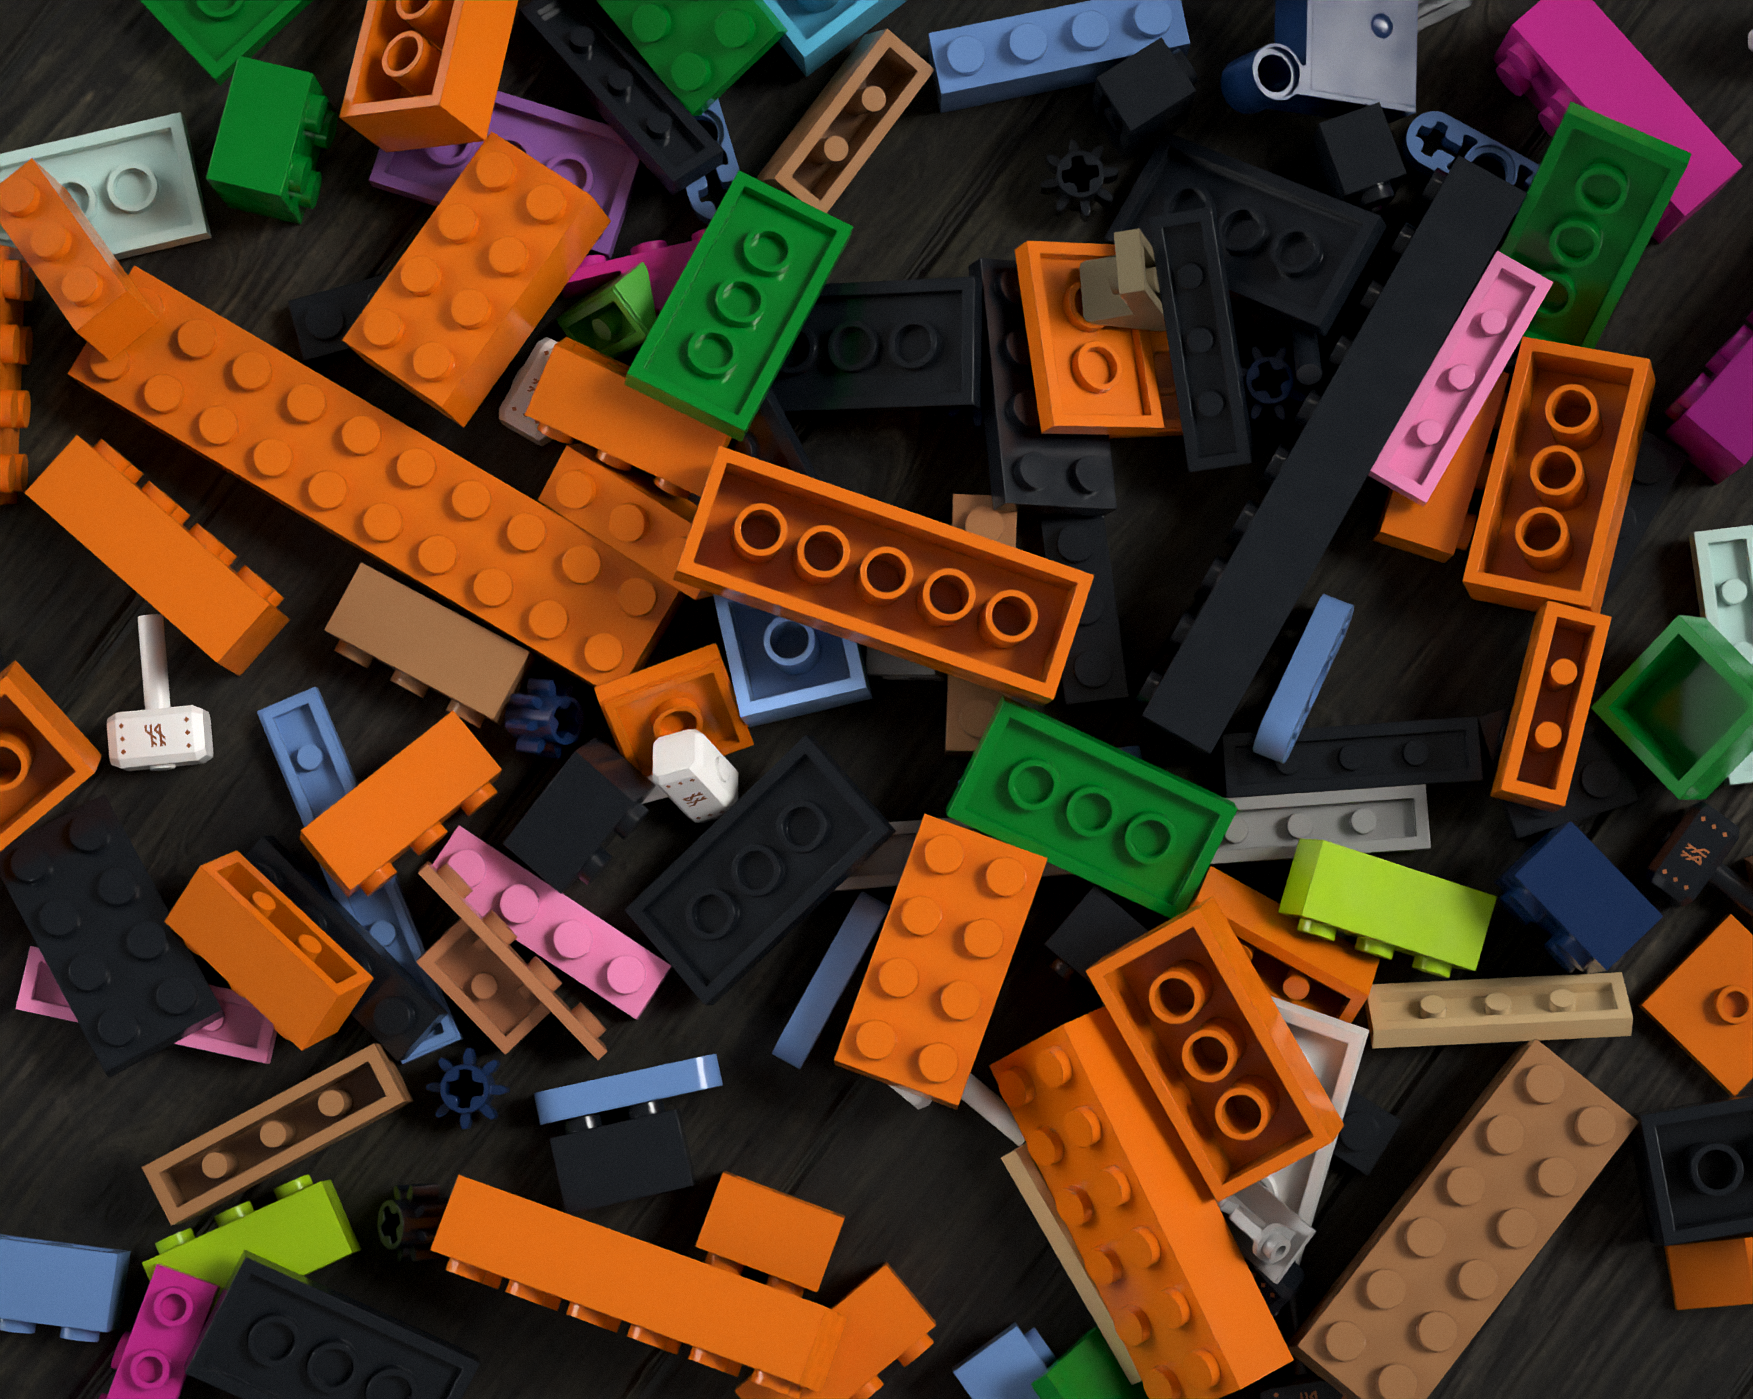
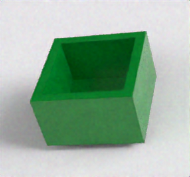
(271, 141)
(1685, 707)

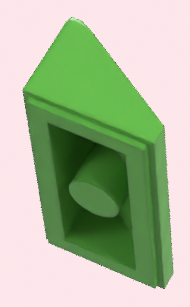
(614, 314)

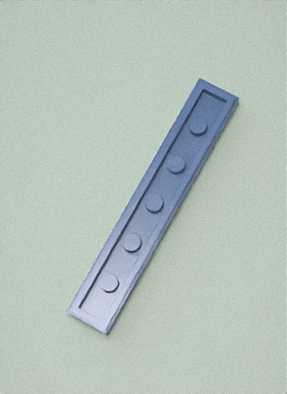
(318, 778)

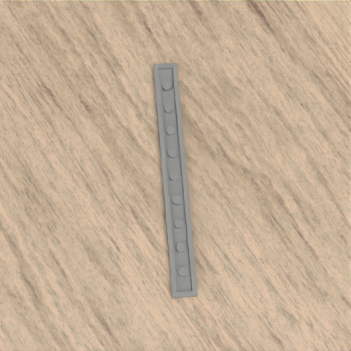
(1260, 831)

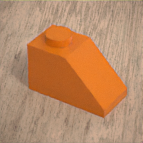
(1712, 1271)

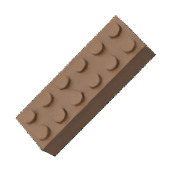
(1463, 1230)

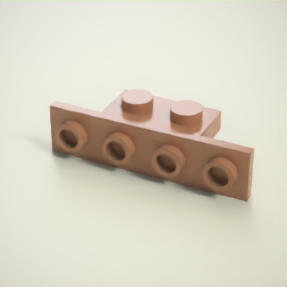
(491, 979)

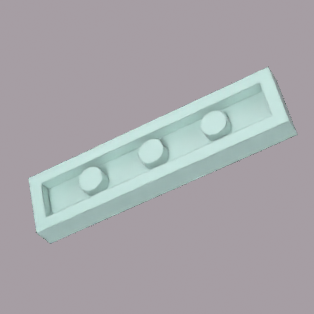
(1725, 598)

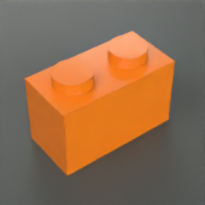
(769, 1233)

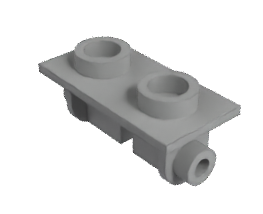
(1265, 1229)

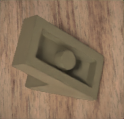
(1124, 286)

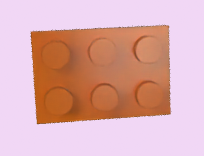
(1082, 372)

